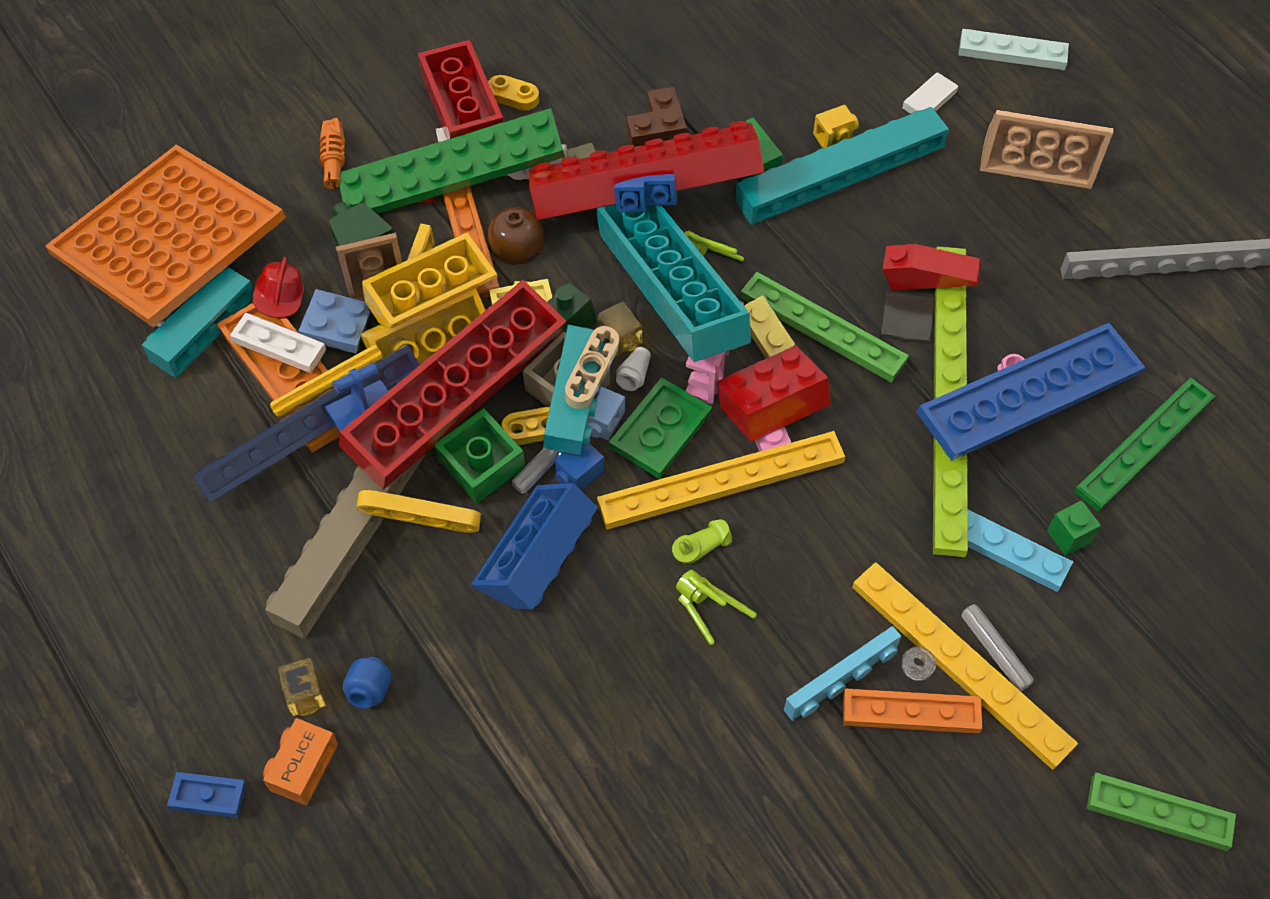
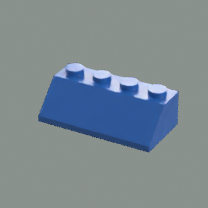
(535, 545)

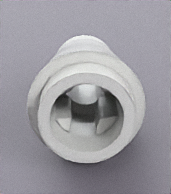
(633, 370)

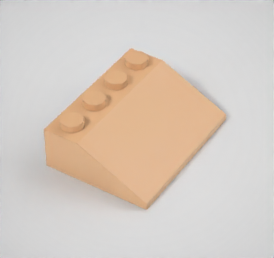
(1044, 149)

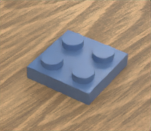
(336, 320)

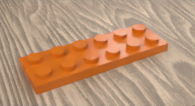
(273, 375)

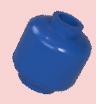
(367, 682)

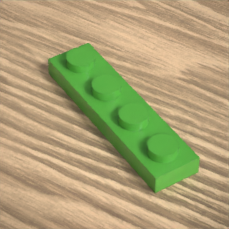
(1161, 811)

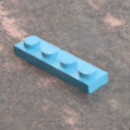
(1017, 552)
(833, 680)

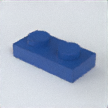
(207, 795)

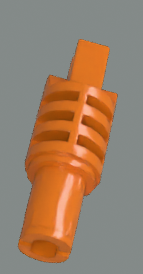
(332, 152)

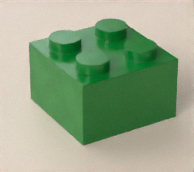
(480, 455)

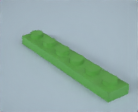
(827, 327)

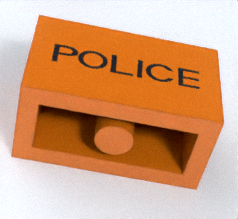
(300, 761)

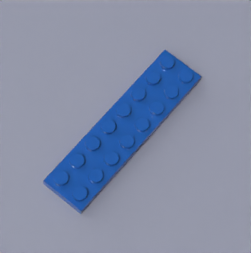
(1029, 391)

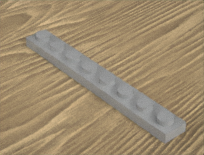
(1166, 259)

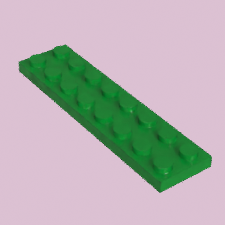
(453, 163)

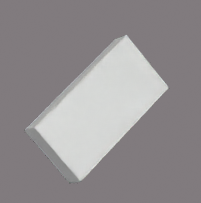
(931, 94)

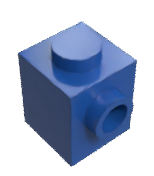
(581, 468)

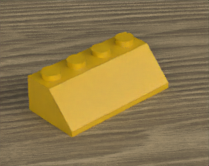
(427, 281)
(428, 330)

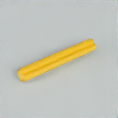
(323, 382)

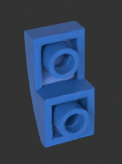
(643, 191)

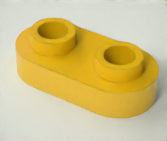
(514, 92)
(529, 422)

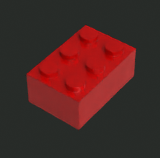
(773, 393)

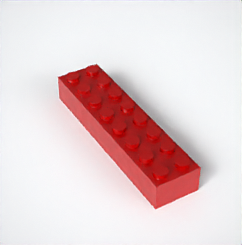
(693, 159)
(451, 384)

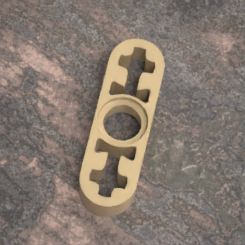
(592, 380)

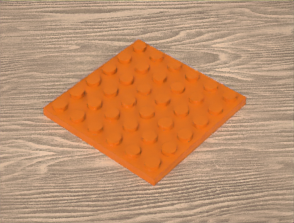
(165, 234)

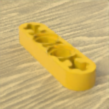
(418, 511)

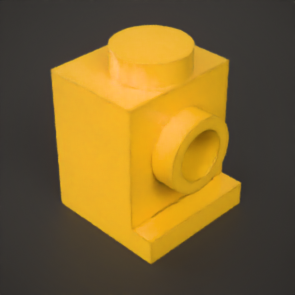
(834, 126)

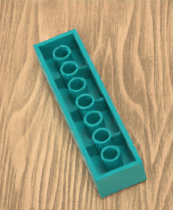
(676, 280)

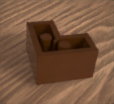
(661, 121)

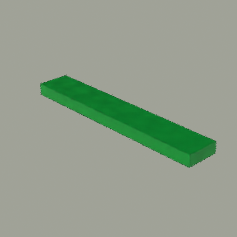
(1144, 444)

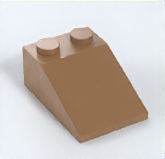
(366, 259)

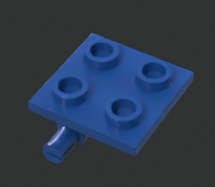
(360, 399)

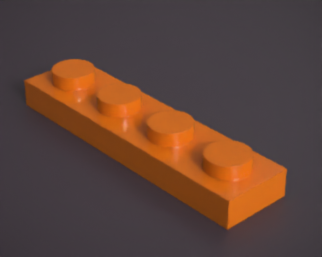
(912, 711)

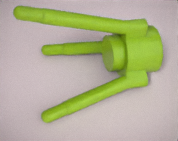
(703, 244)
(697, 589)

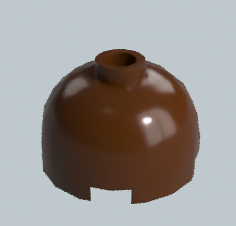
(515, 235)

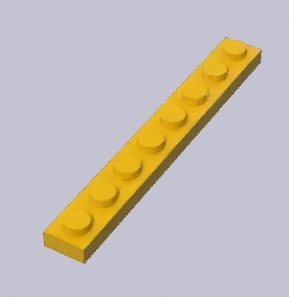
(720, 480)
(965, 666)

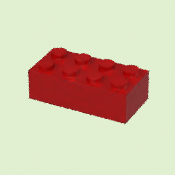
(459, 89)

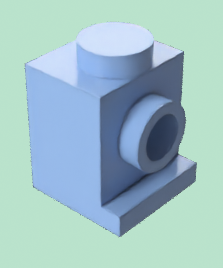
(608, 413)

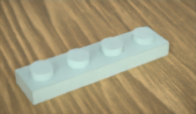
(1013, 49)

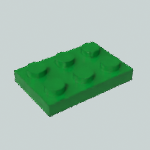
(660, 428)

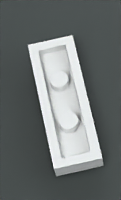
(278, 342)

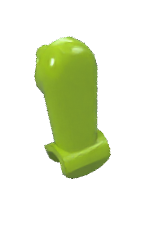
(692, 547)

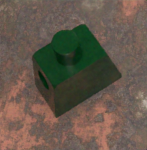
(356, 224)
(573, 307)

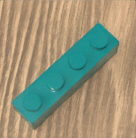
(195, 322)
(566, 426)

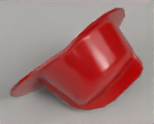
(278, 290)

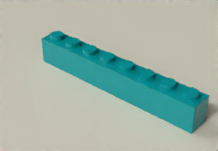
(840, 165)

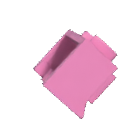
(705, 377)

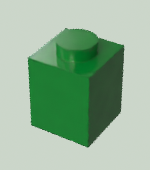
(1073, 528)

